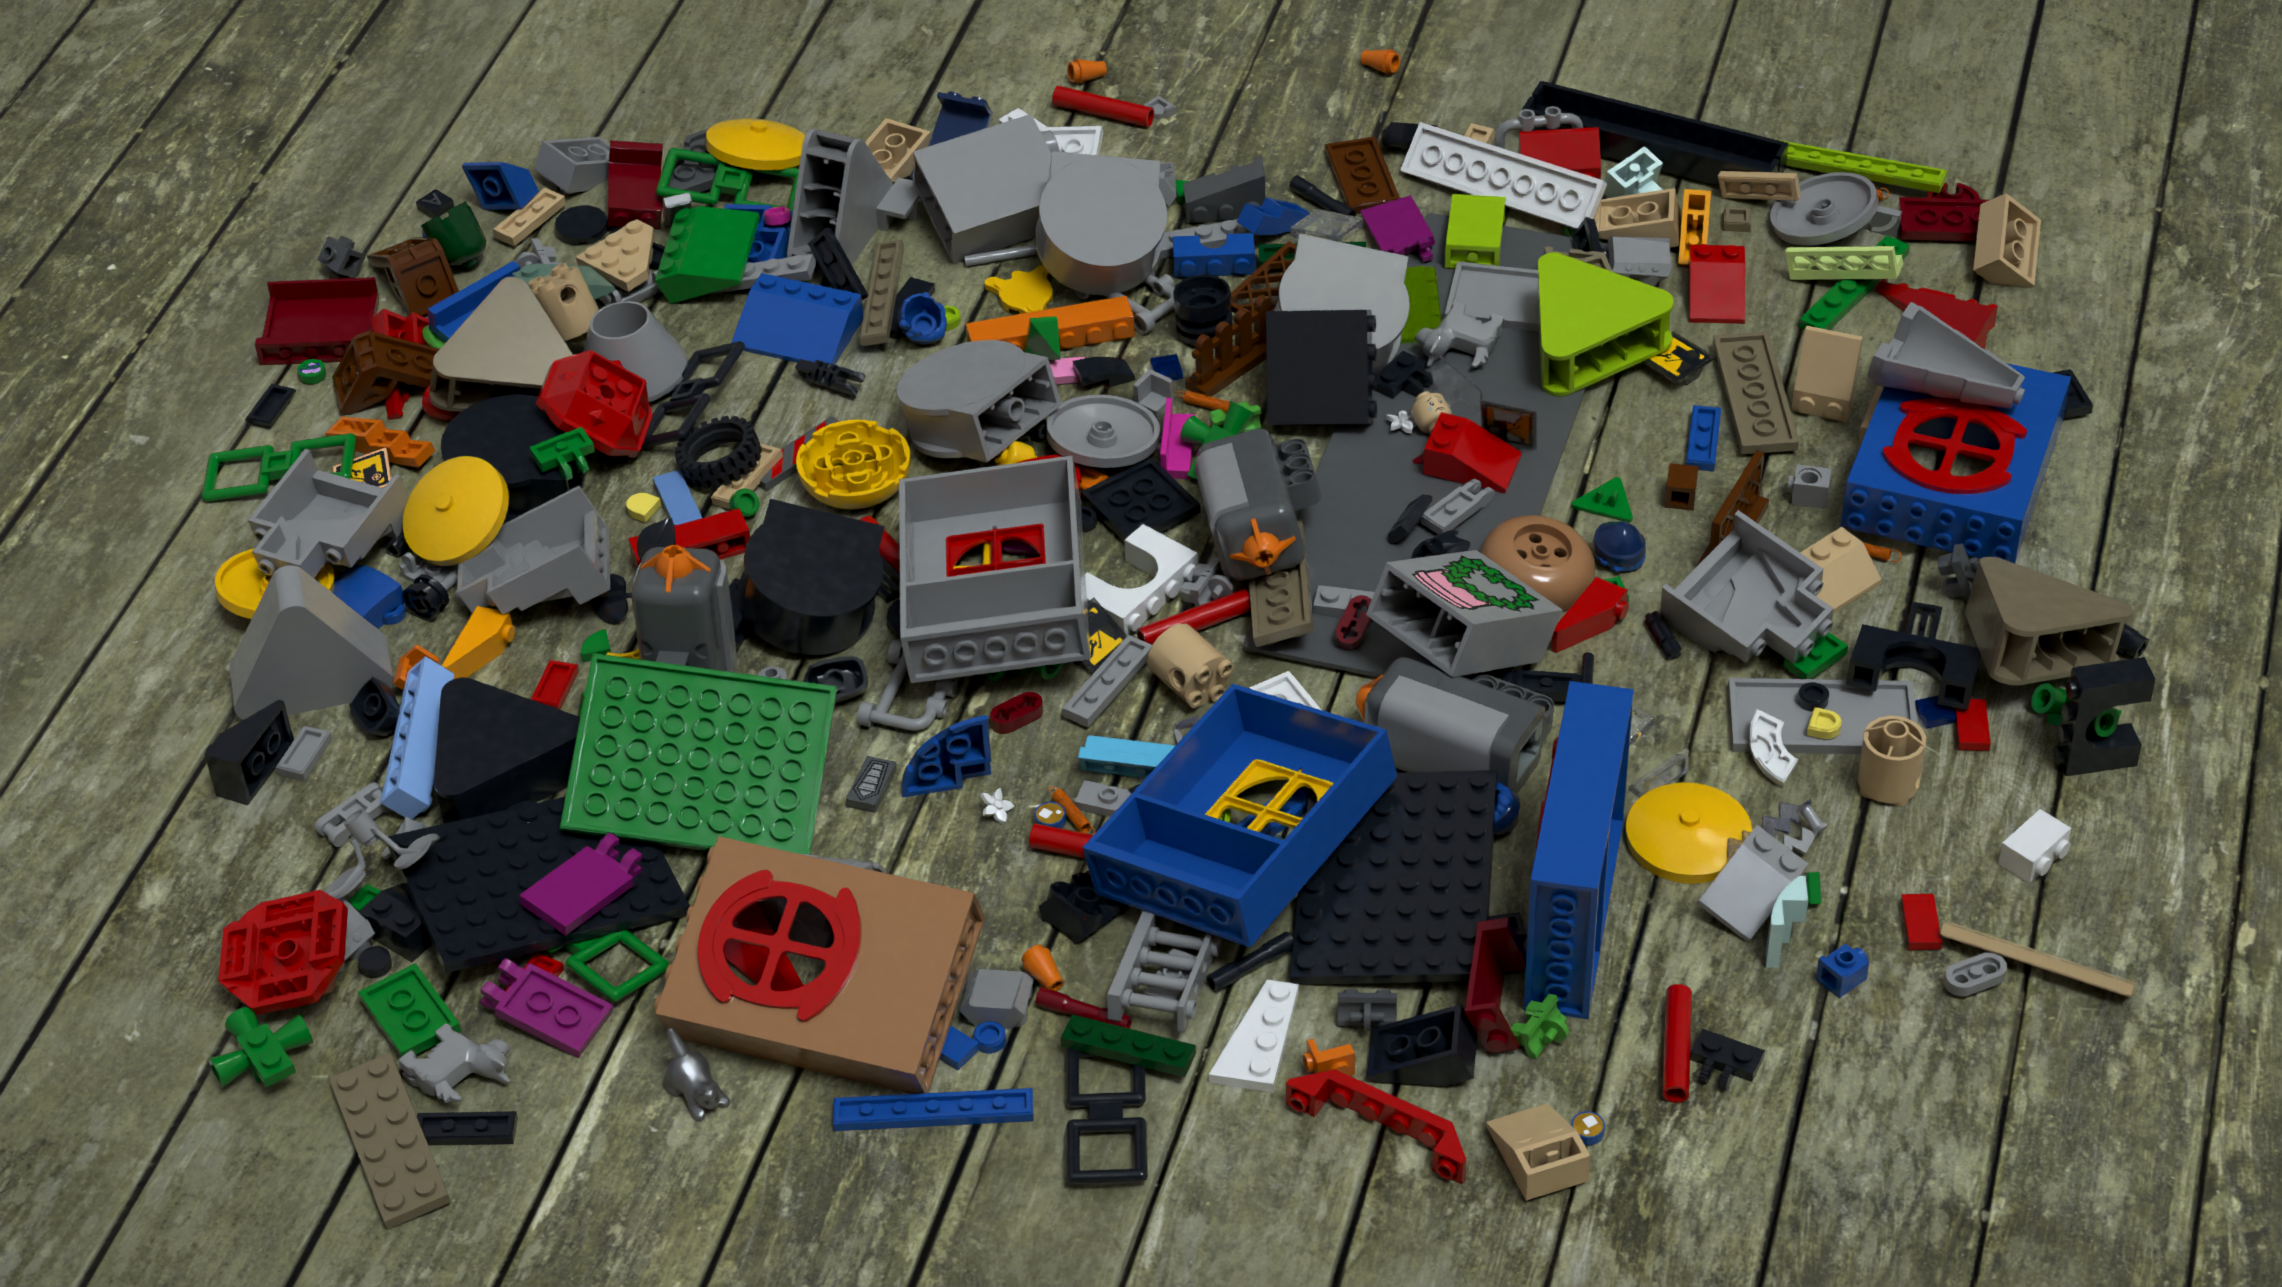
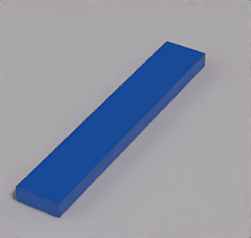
(933, 1109)

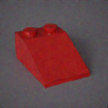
(1716, 284)
(1465, 451)

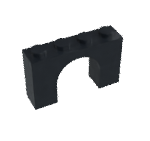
(1885, 649)
(2090, 693)

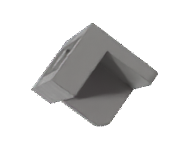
(898, 203)

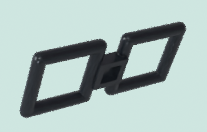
(690, 393)
(1105, 1116)

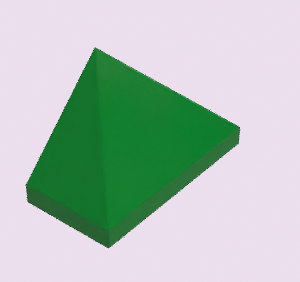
(1043, 337)

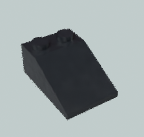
(249, 753)
(397, 922)
(1424, 1049)

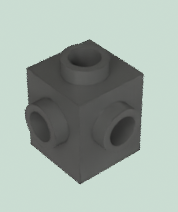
(341, 257)

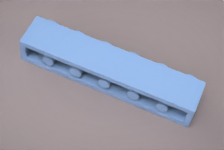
(415, 741)

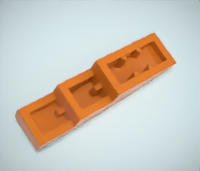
(373, 436)

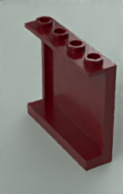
(315, 319)

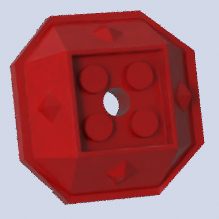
(601, 399)
(284, 951)

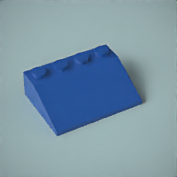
(798, 320)

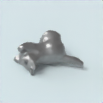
(691, 1076)

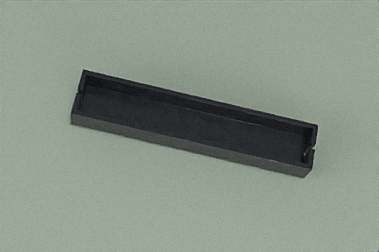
(1681, 143)

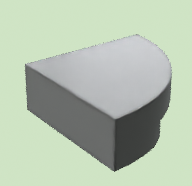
(1161, 107)

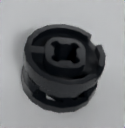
(425, 597)

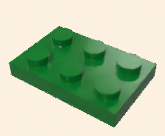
(408, 1010)

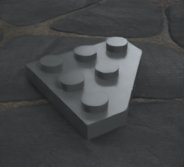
(694, 175)

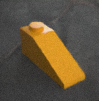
(1694, 222)
(480, 641)

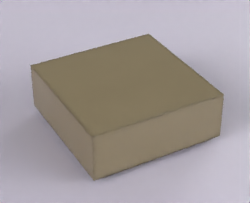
(1737, 219)

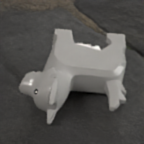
(1463, 334)
(452, 1062)

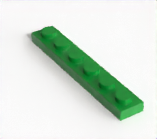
(1845, 294)

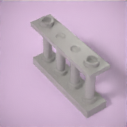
(1139, 954)

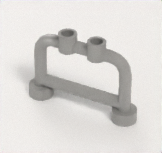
(1528, 120)
(1145, 319)
(935, 705)

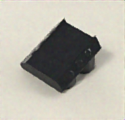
(1077, 907)

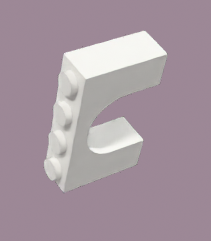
(1159, 556)

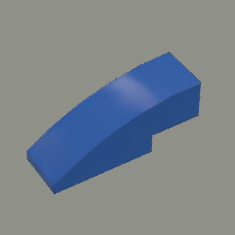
(1272, 217)

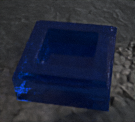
(1167, 366)
(1933, 713)

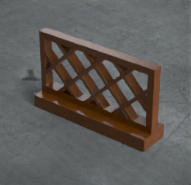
(1260, 276)
(1743, 497)

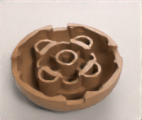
(1555, 561)

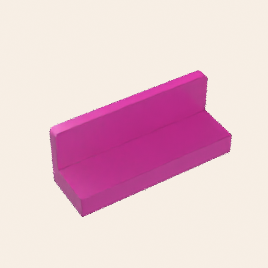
(1174, 453)

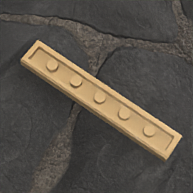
(2039, 959)

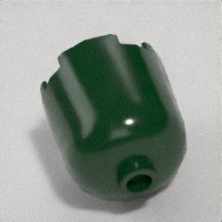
(458, 235)

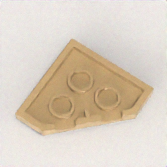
(623, 255)

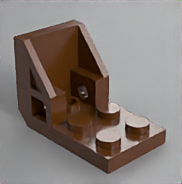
(417, 273)
(384, 356)

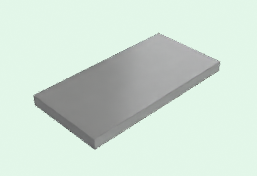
(1497, 290)
(1780, 699)

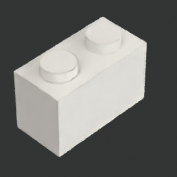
(2035, 846)

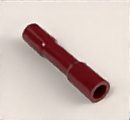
(1066, 1005)

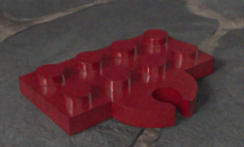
(1941, 215)

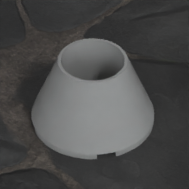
(640, 342)

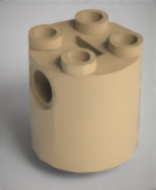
(566, 301)
(1189, 665)
(1891, 760)

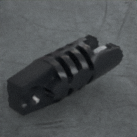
(829, 375)

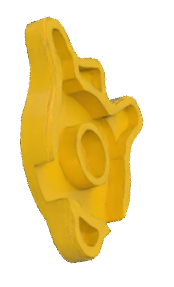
(1024, 291)

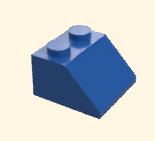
(500, 184)

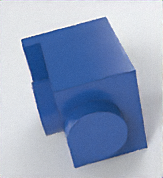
(1847, 965)

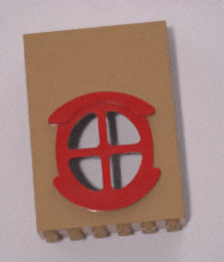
(885, 983)

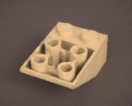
(1541, 1150)

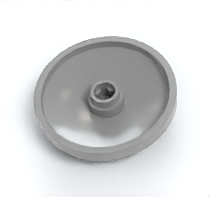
(1827, 210)
(1103, 431)

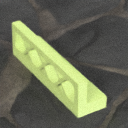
(1843, 262)

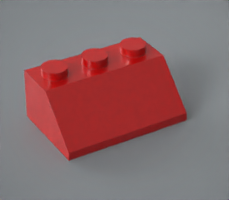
(1567, 148)

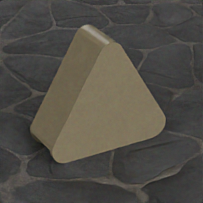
(497, 350)
(2039, 625)

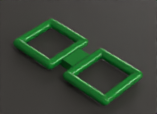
(726, 179)
(273, 464)
(590, 948)

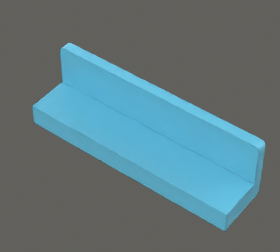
(1121, 756)

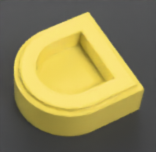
(642, 506)
(1824, 724)

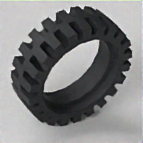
(725, 468)

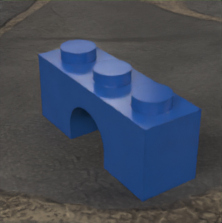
(1232, 258)

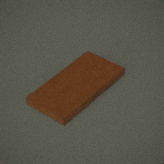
(1361, 173)

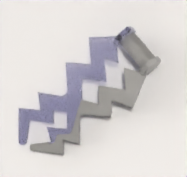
(1787, 813)

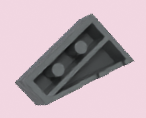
(1224, 195)

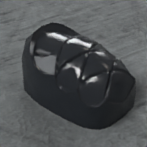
(1399, 135)
(844, 672)
(376, 708)

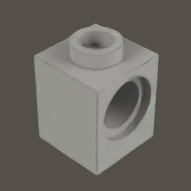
(1810, 486)

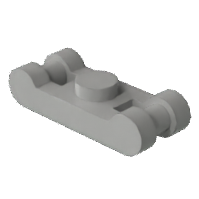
(339, 834)

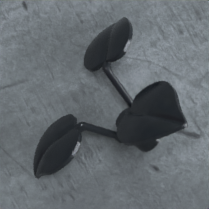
(612, 604)

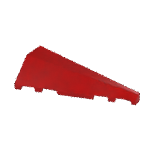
(1965, 316)
(405, 328)
(752, 958)

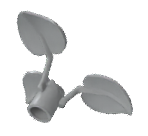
(367, 832)

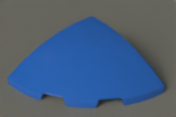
(769, 241)
(368, 592)
(948, 758)

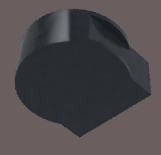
(501, 434)
(810, 579)

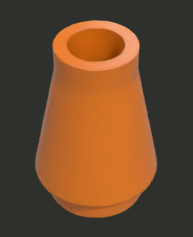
(1385, 61)
(1085, 70)
(1042, 967)

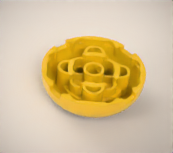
(870, 461)

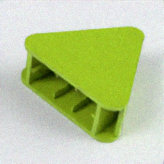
(1595, 323)

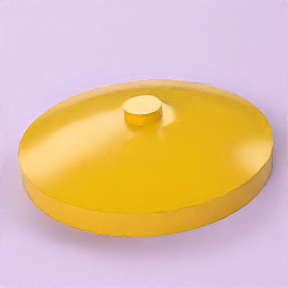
(755, 144)
(455, 511)
(242, 584)
(1684, 831)

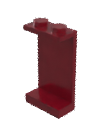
(633, 182)
(1494, 954)

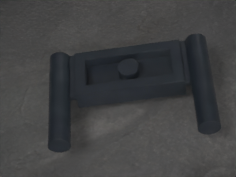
(1550, 684)

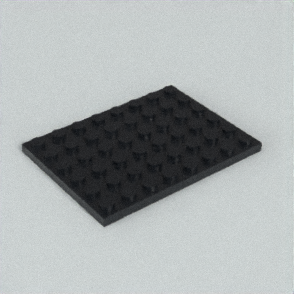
(481, 864)
(1402, 886)

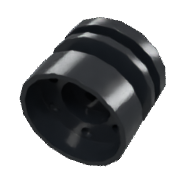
(1200, 306)

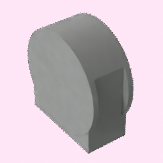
(1100, 221)
(1349, 278)
(975, 398)

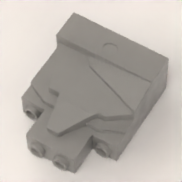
(323, 518)
(541, 558)
(1750, 597)

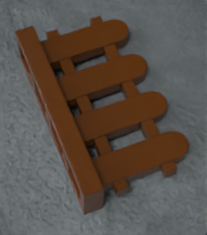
(1230, 360)

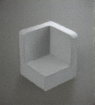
(1152, 392)

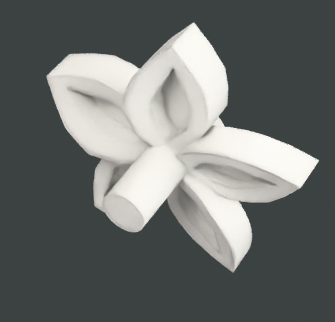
(1402, 421)
(996, 806)

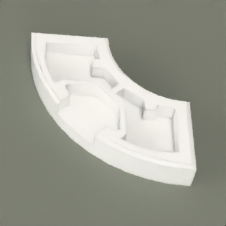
(1768, 748)

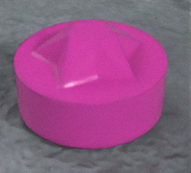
(777, 216)

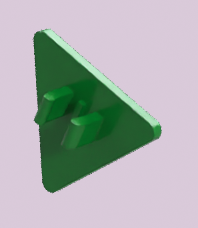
(1607, 501)

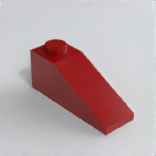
(1591, 614)

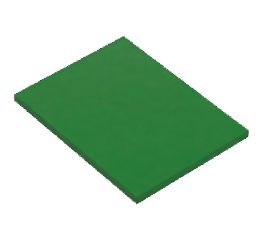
(698, 756)

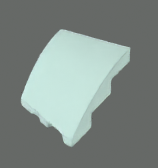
(1788, 908)

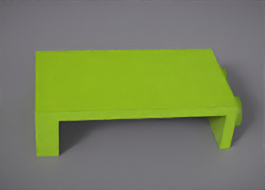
(1474, 230)

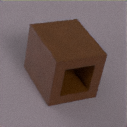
(1681, 486)

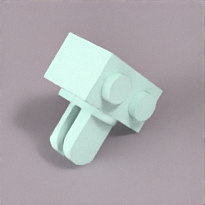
(1634, 175)

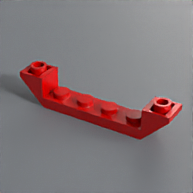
(1313, 1090)

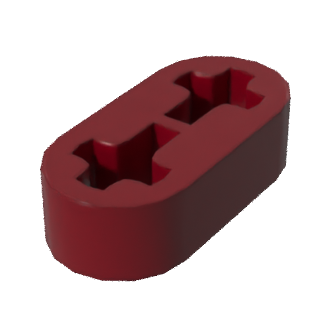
(1350, 619)
(1016, 712)

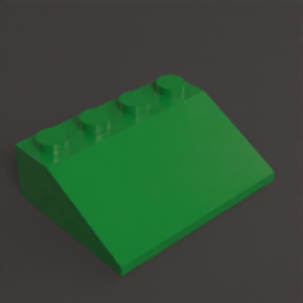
(705, 251)

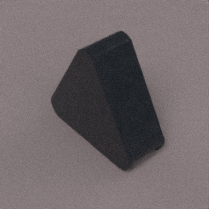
(498, 749)

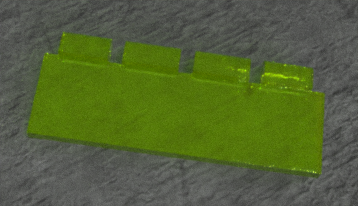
(1423, 301)

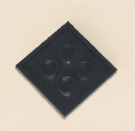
(1139, 497)

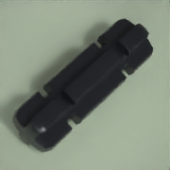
(1663, 635)

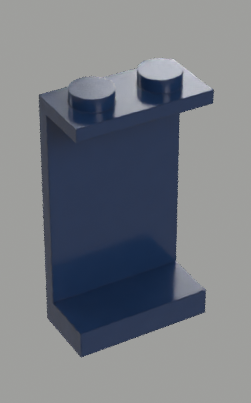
(959, 117)

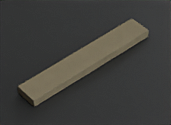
(882, 293)

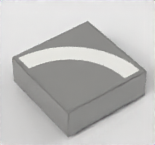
(1886, 221)

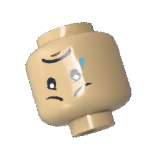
(1427, 410)

